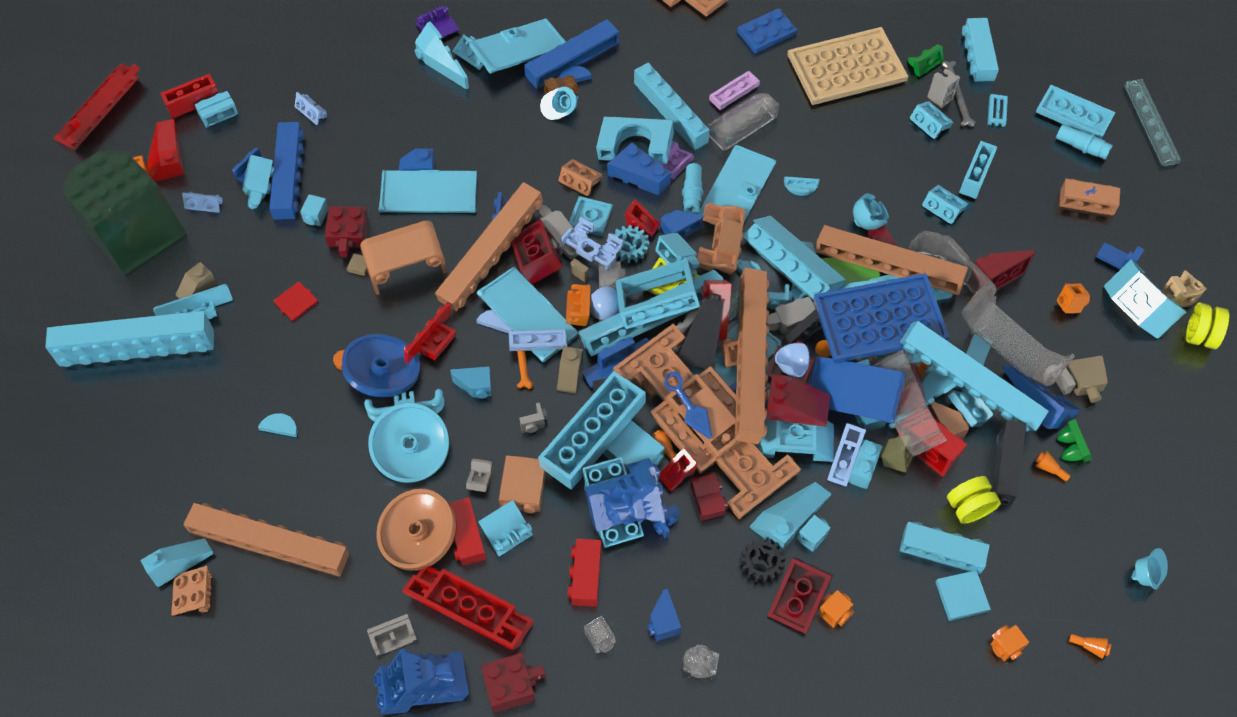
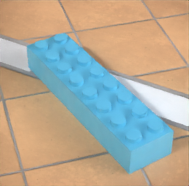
(130, 338)

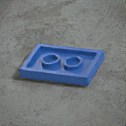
(767, 30)

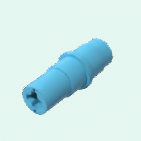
(1083, 141)
(692, 188)

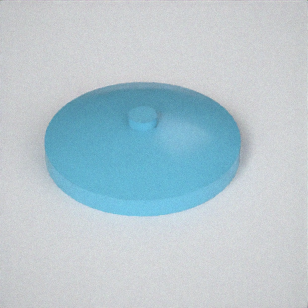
(408, 443)

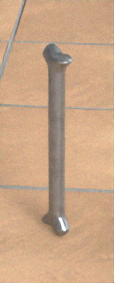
(962, 105)

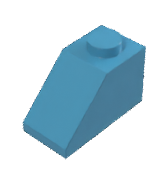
(473, 381)

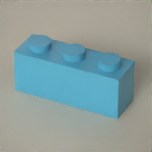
(978, 169)

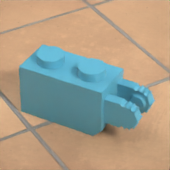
(257, 179)
(674, 248)

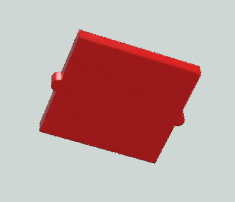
(295, 301)

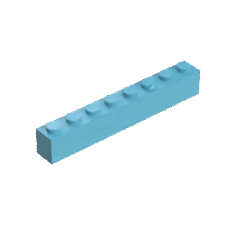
(611, 330)
(973, 376)

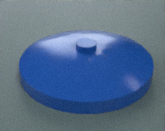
(378, 365)

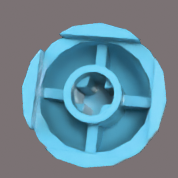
(869, 213)

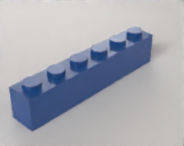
(572, 53)
(286, 170)

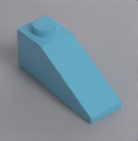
(174, 560)

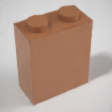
(522, 483)

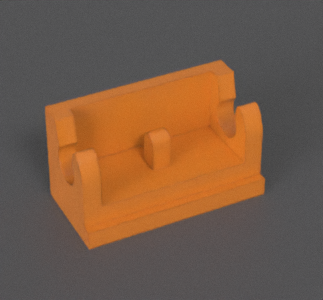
(578, 305)

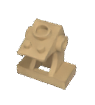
(1185, 289)

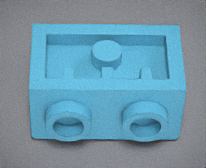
(464, 51)
(930, 119)
(944, 204)
(971, 408)

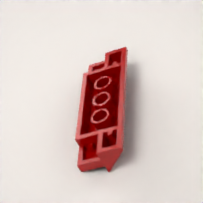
(97, 106)
(469, 606)

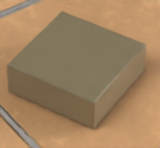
(357, 265)
(579, 270)

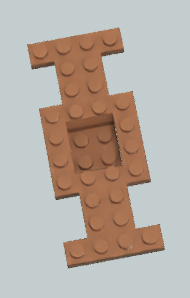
(738, 459)

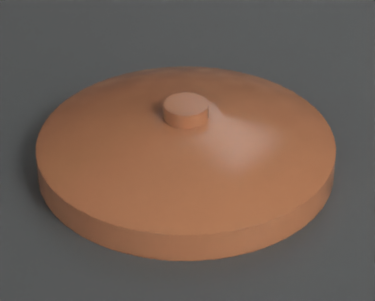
(416, 529)

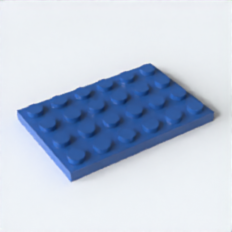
(876, 316)

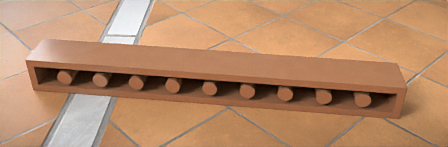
(752, 357)

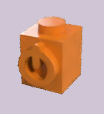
(1073, 298)
(836, 608)
(1009, 642)

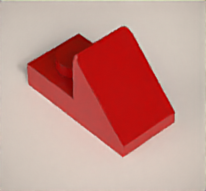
(638, 216)
(678, 469)

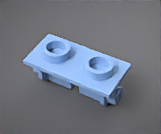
(309, 108)
(202, 202)

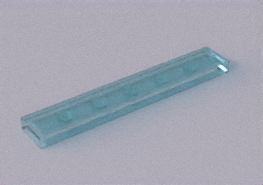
(1152, 122)

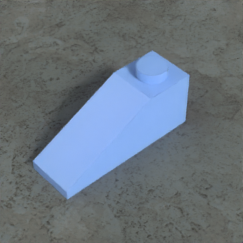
(846, 454)

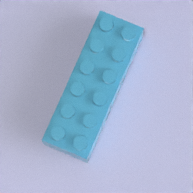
(592, 429)

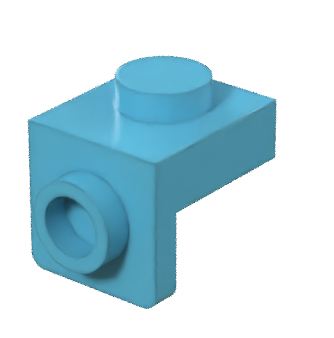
(777, 299)

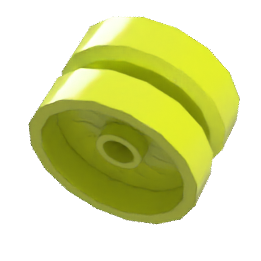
(1207, 325)
(973, 499)

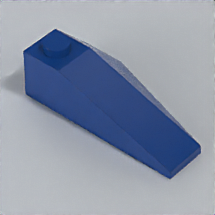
(1059, 408)

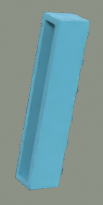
(671, 106)

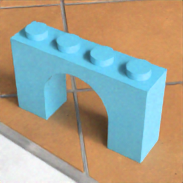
(617, 129)

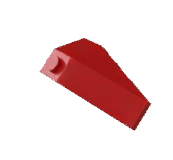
(165, 154)

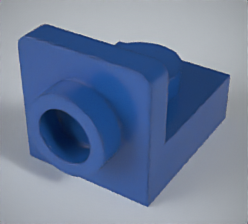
(670, 518)

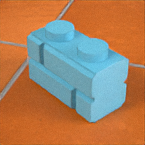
(216, 109)
(865, 464)

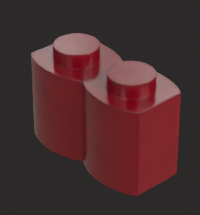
(708, 497)

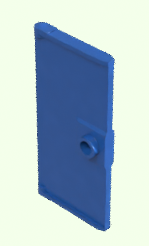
(859, 388)

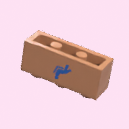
(1089, 196)

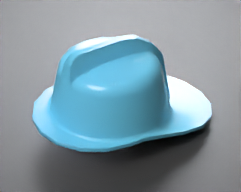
(558, 103)
(1151, 569)

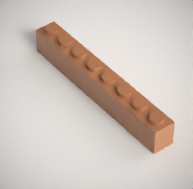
(489, 247)
(890, 259)
(267, 539)

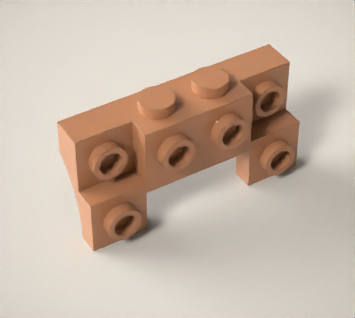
(726, 238)

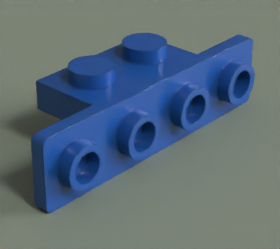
(610, 358)

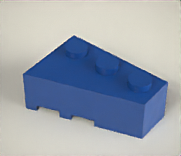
(639, 169)

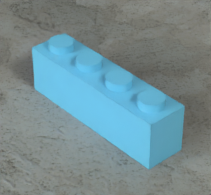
(980, 49)
(944, 547)

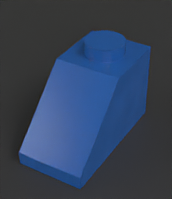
(418, 160)
(681, 223)
(664, 619)

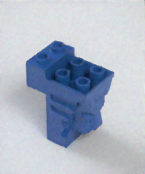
(627, 497)
(420, 681)

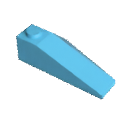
(434, 54)
(934, 385)
(788, 517)

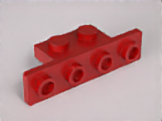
(433, 337)

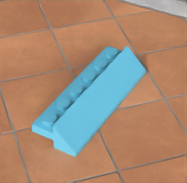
(792, 257)

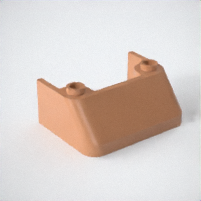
(401, 249)

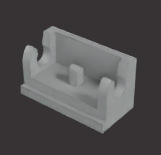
(943, 88)
(392, 635)

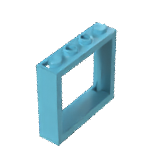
(661, 306)

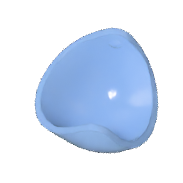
(604, 303)
(793, 359)

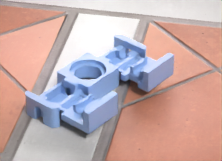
(580, 240)

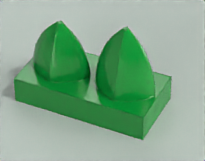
(927, 61)
(1076, 451)

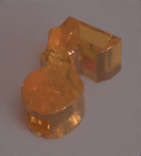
(567, 81)

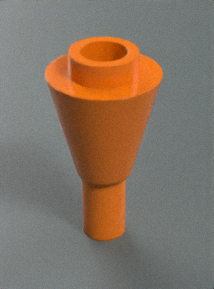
(661, 437)
(1048, 463)
(1097, 646)

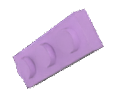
(734, 90)

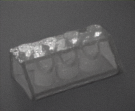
(742, 120)

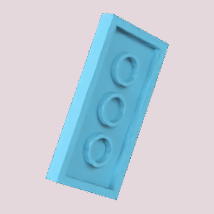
(1075, 112)

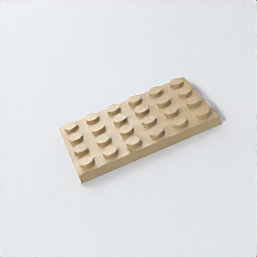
(847, 65)

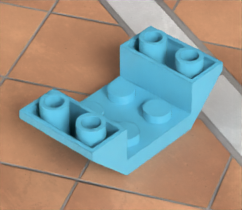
(1143, 300)
(798, 438)
(603, 472)

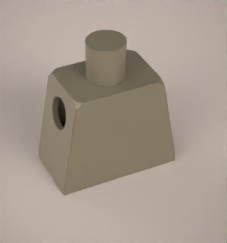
(1089, 377)

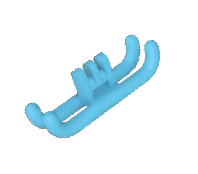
(435, 404)

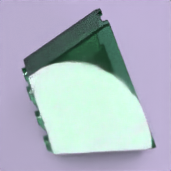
(121, 208)

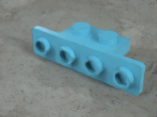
(200, 301)

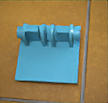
(505, 528)

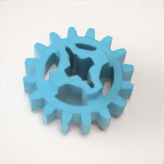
(632, 241)

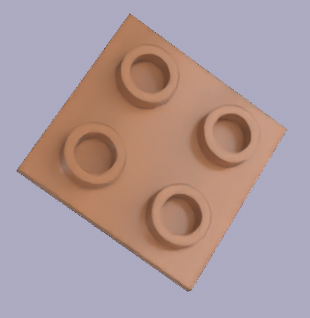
(191, 591)

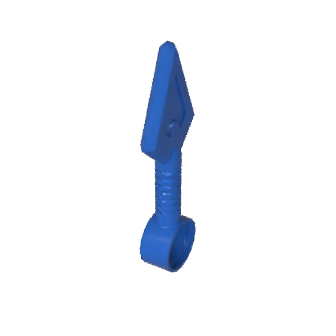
(695, 416)

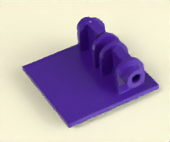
(440, 19)

